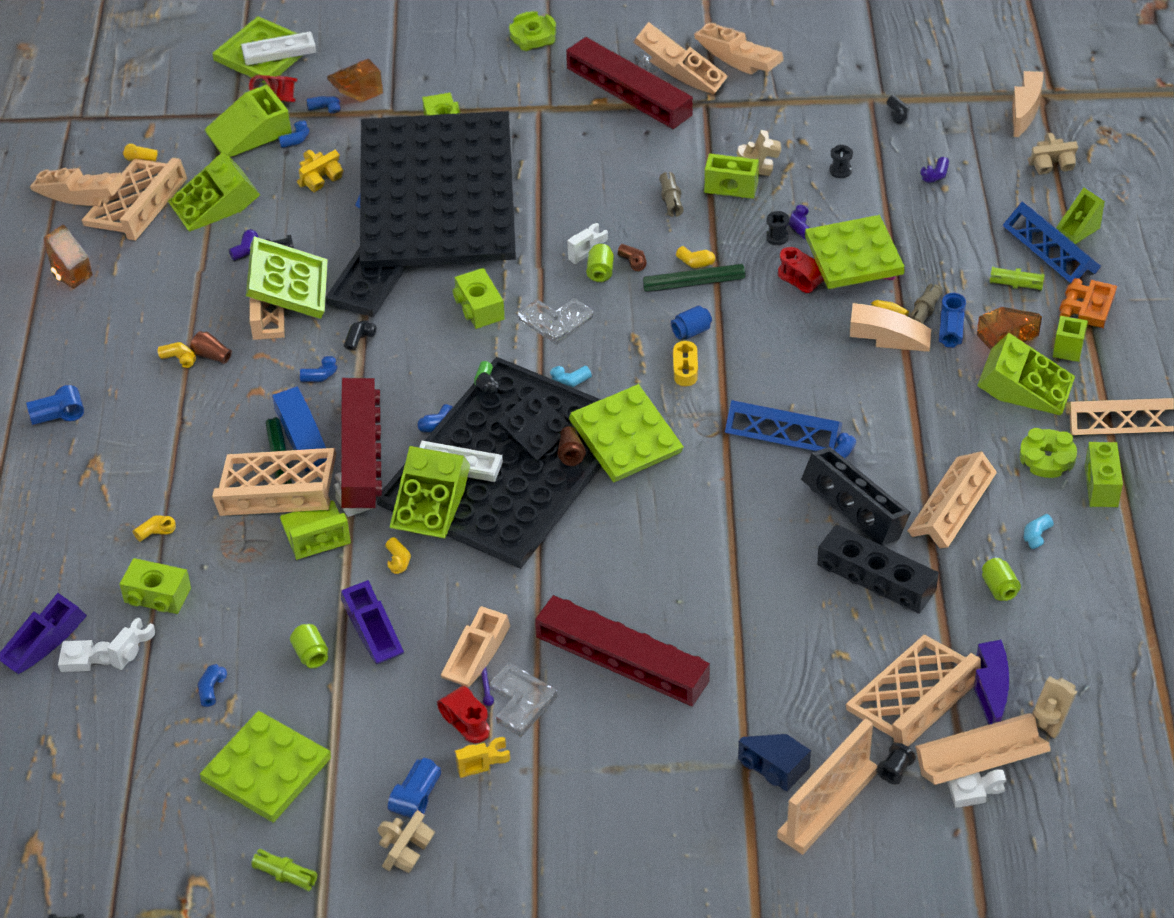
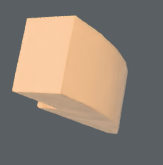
(1026, 101)
(889, 328)
(476, 646)

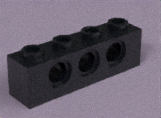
(855, 496)
(877, 568)

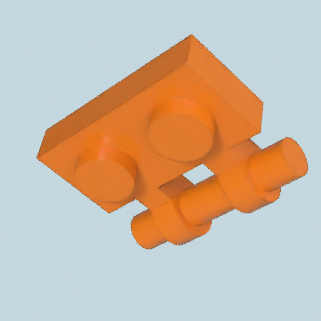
(1096, 304)

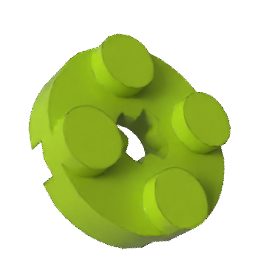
(542, 34)
(1059, 443)

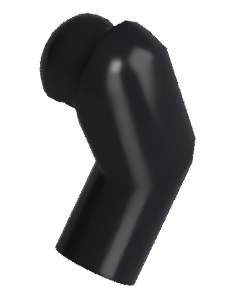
(900, 109)
(359, 330)

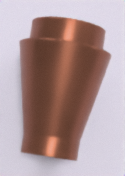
(209, 347)
(570, 447)

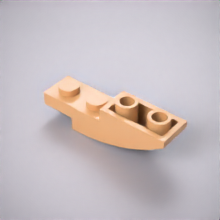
(734, 50)
(677, 62)
(74, 188)

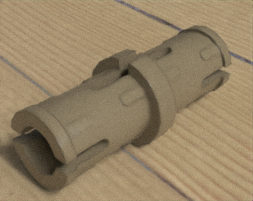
(671, 194)
(925, 304)

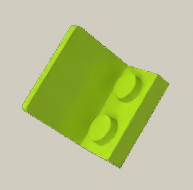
(315, 530)

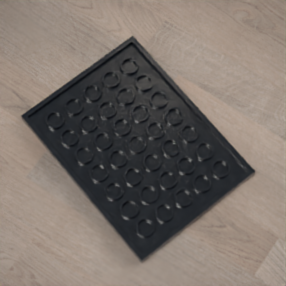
(436, 190)
(528, 495)

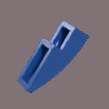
(298, 422)

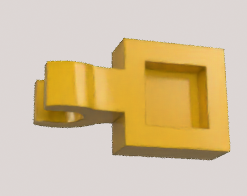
(478, 758)

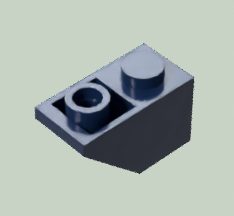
(775, 757)

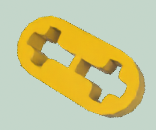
(681, 363)

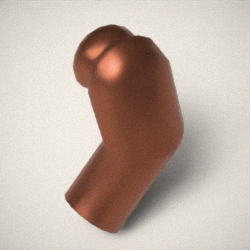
(636, 257)

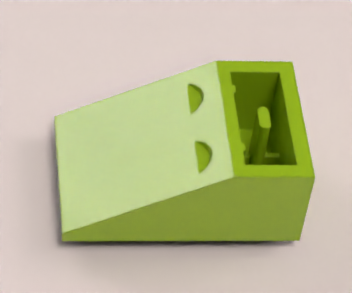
(250, 122)
(214, 194)
(1025, 377)
(429, 492)

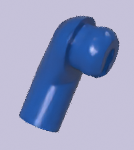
(320, 102)
(297, 137)
(320, 374)
(429, 422)
(845, 444)
(205, 685)

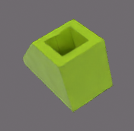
(1070, 338)

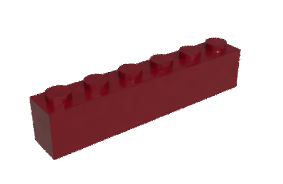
(629, 82)
(359, 443)
(623, 650)

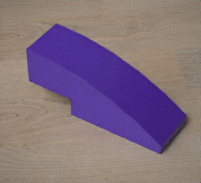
(371, 622)
(41, 634)
(992, 680)

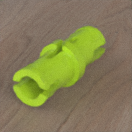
(1017, 278)
(284, 869)

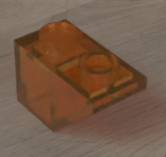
(358, 81)
(67, 258)
(1003, 320)

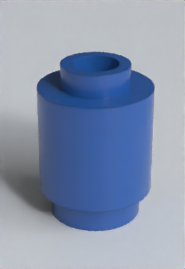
(691, 322)

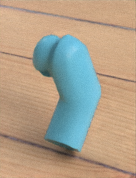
(570, 379)
(1034, 529)

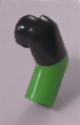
(484, 380)

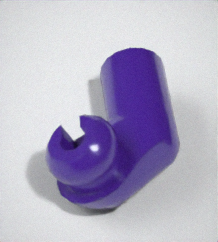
(939, 172)
(798, 220)
(244, 248)

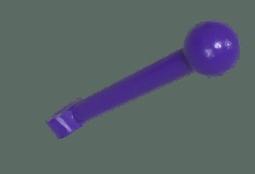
(488, 699)

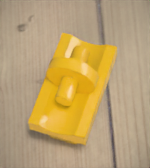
(316, 166)

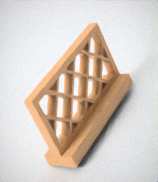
(144, 204)
(275, 496)
(933, 700)
(829, 790)

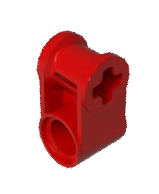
(280, 85)
(800, 272)
(465, 714)

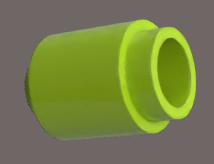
(600, 263)
(1000, 579)
(309, 645)

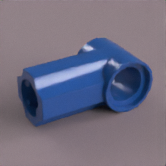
(952, 319)
(64, 404)
(414, 791)

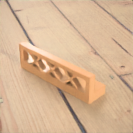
(258, 322)
(1119, 406)
(954, 499)
(980, 749)

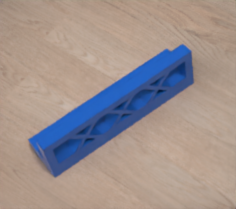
(1058, 238)
(781, 416)

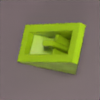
(1082, 217)

